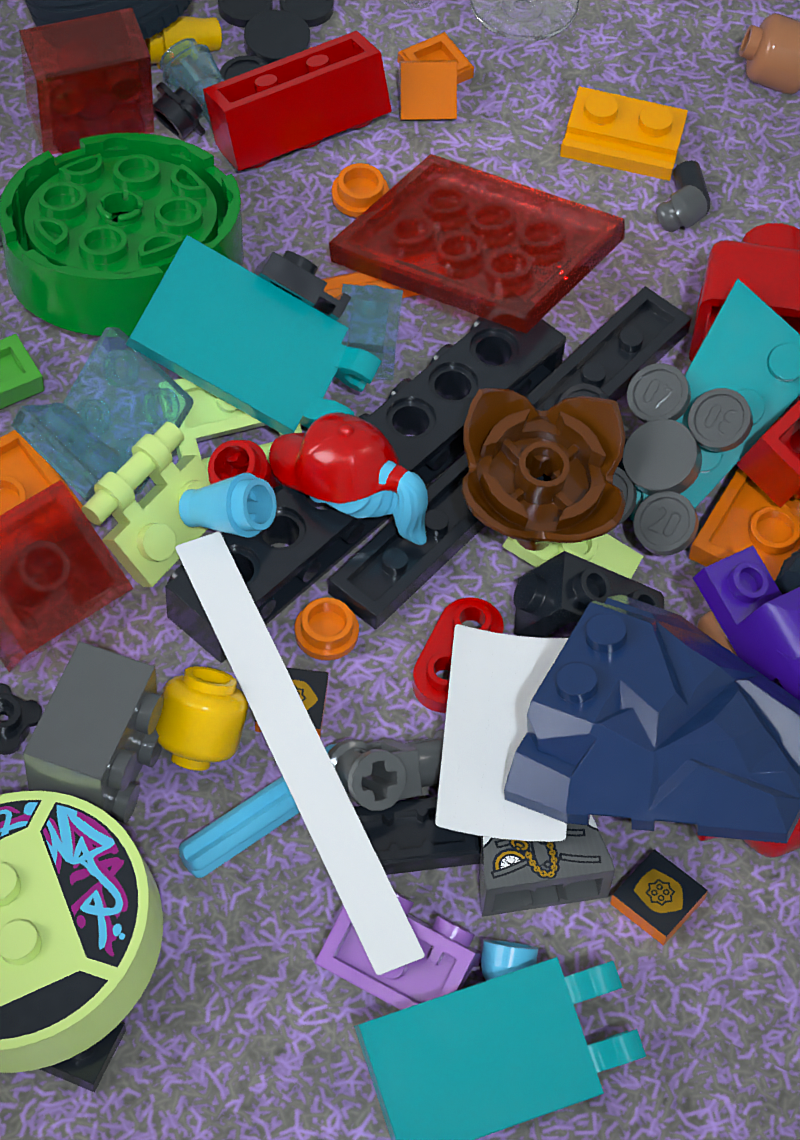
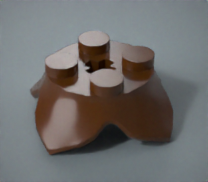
(571, 443)

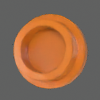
(358, 189)
(326, 629)

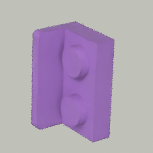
(438, 973)

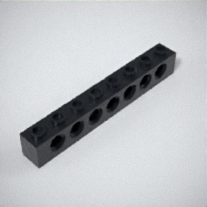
(430, 409)

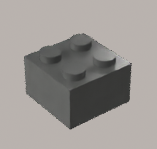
(97, 731)

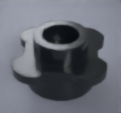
(178, 111)
(21, 717)

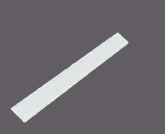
(300, 755)

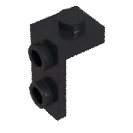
(564, 588)

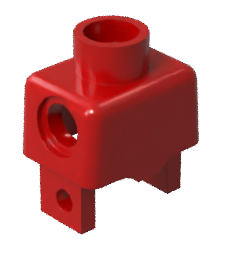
(763, 261)

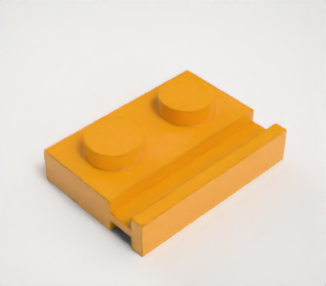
(624, 133)

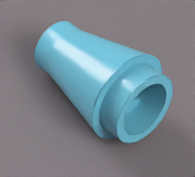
(233, 506)

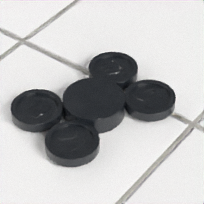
(269, 32)

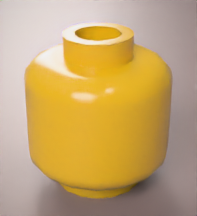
(201, 717)

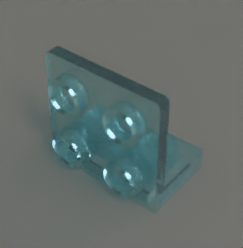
(104, 414)

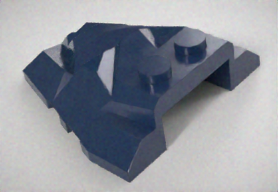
(659, 727)

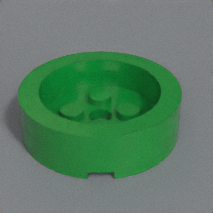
(98, 273)

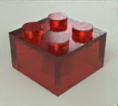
(87, 79)
(51, 574)

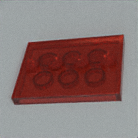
(478, 242)

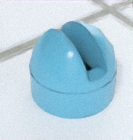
(505, 957)

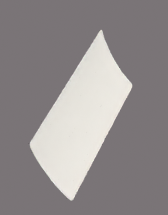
(484, 725)

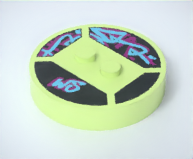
(73, 927)

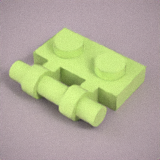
(153, 527)

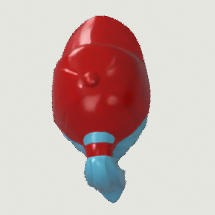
(353, 470)

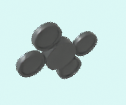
(666, 457)

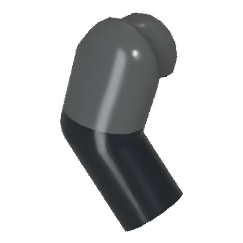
(689, 202)

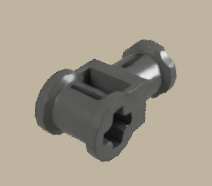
(387, 769)

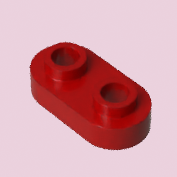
(437, 653)

